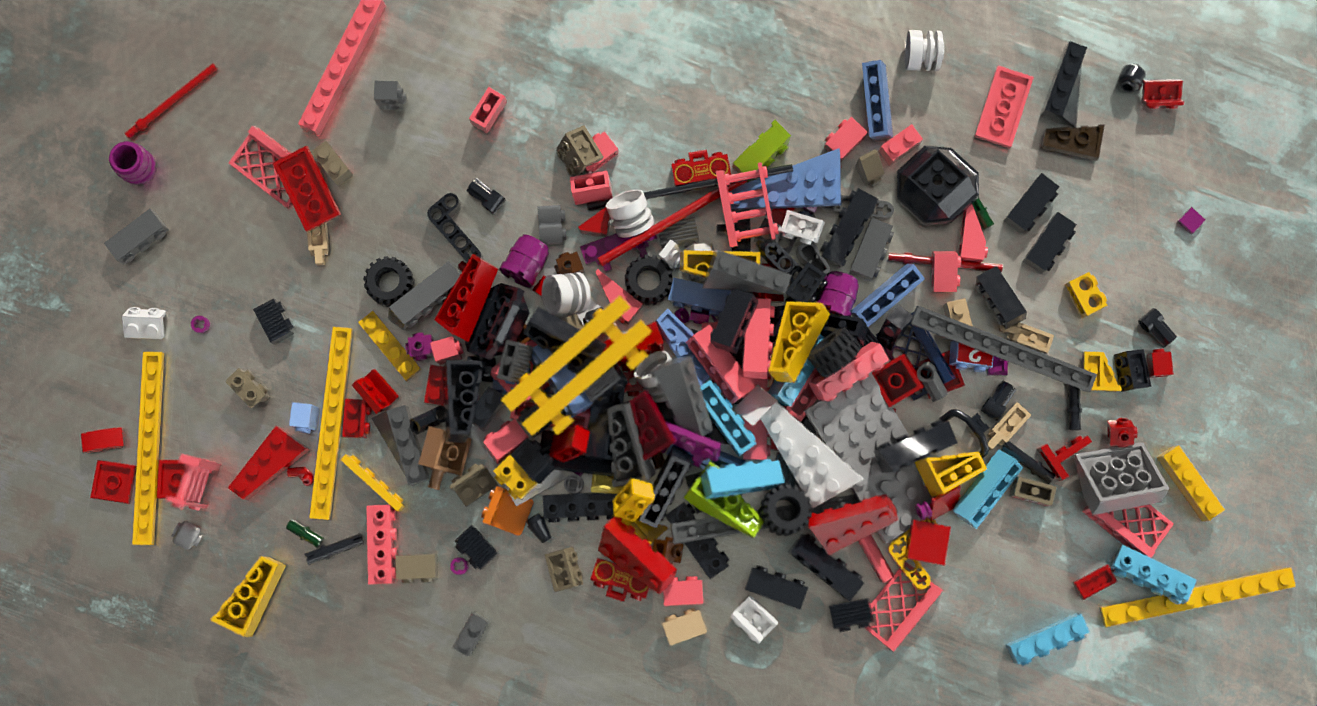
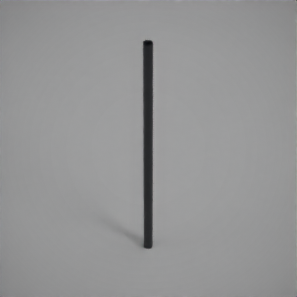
(690, 187)

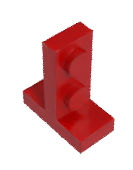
(1054, 461)

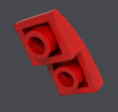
(102, 439)

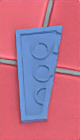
(676, 335)

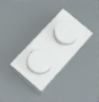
(671, 255)

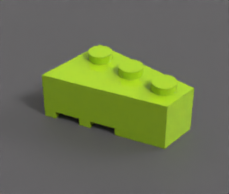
(764, 150)

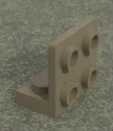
(578, 151)
(473, 484)

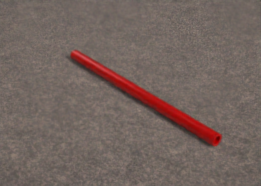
(664, 224)

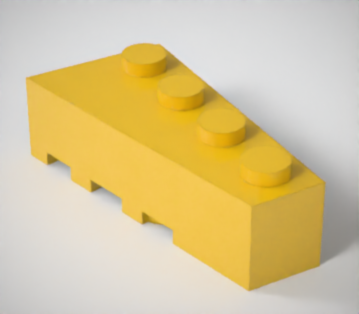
(698, 261)
(796, 337)
(250, 598)

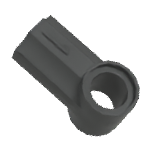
(932, 383)

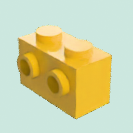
(514, 477)
(633, 499)

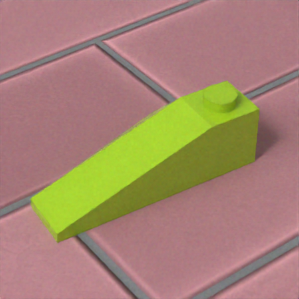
(728, 509)

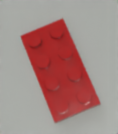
(306, 188)

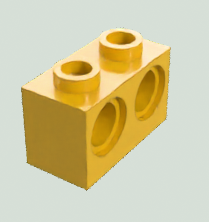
(1081, 297)

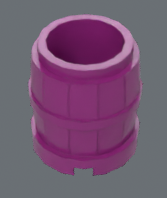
(125, 155)
(525, 260)
(839, 293)

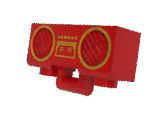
(690, 172)
(611, 574)

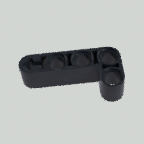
(446, 220)
(774, 261)

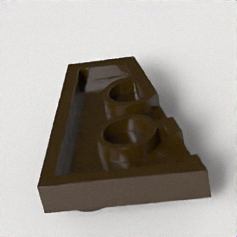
(1078, 142)

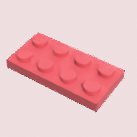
(1003, 107)

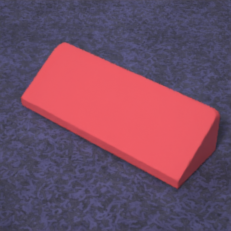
(876, 558)

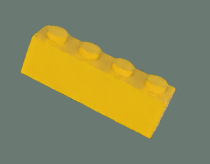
(1190, 483)

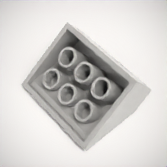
(1119, 478)

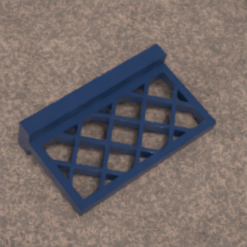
(932, 352)

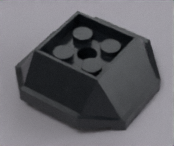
(933, 202)
(499, 321)

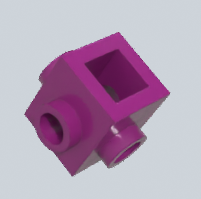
(417, 340)

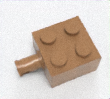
(442, 456)

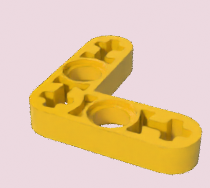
(901, 558)

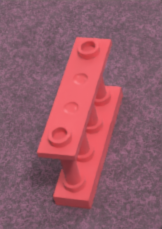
(733, 217)
(193, 482)

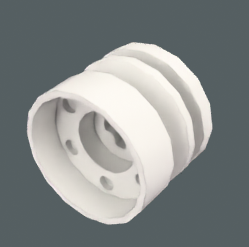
(924, 50)
(630, 213)
(566, 293)
(644, 377)

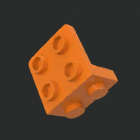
(504, 513)

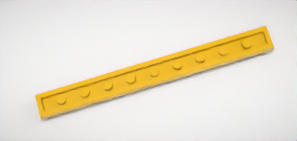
(331, 423)
(148, 448)
(1200, 597)

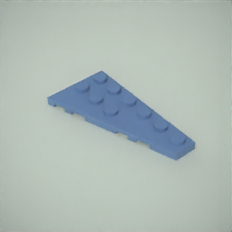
(810, 185)

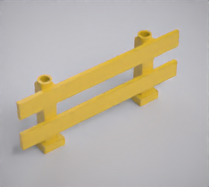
(551, 408)

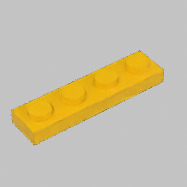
(389, 345)
(368, 477)

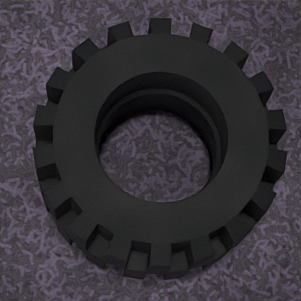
(643, 264)
(384, 266)
(834, 352)
(798, 500)

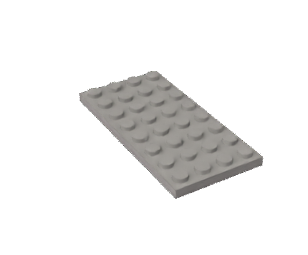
(853, 429)

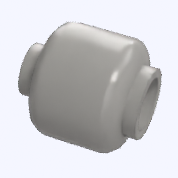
(186, 535)

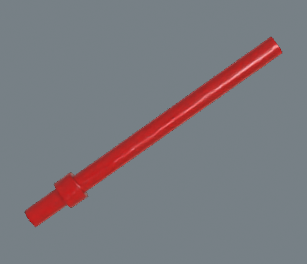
(142, 124)
(908, 258)

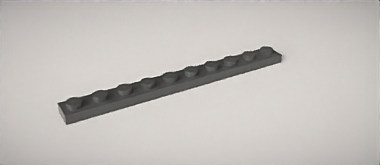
(1003, 349)
(713, 527)

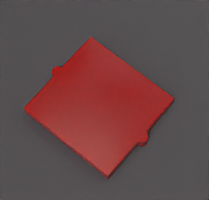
(944, 503)

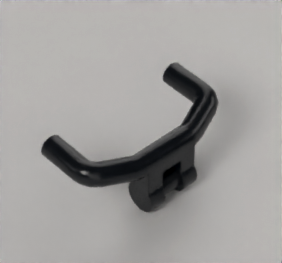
(974, 423)

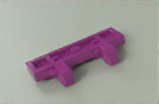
(599, 247)
(699, 446)

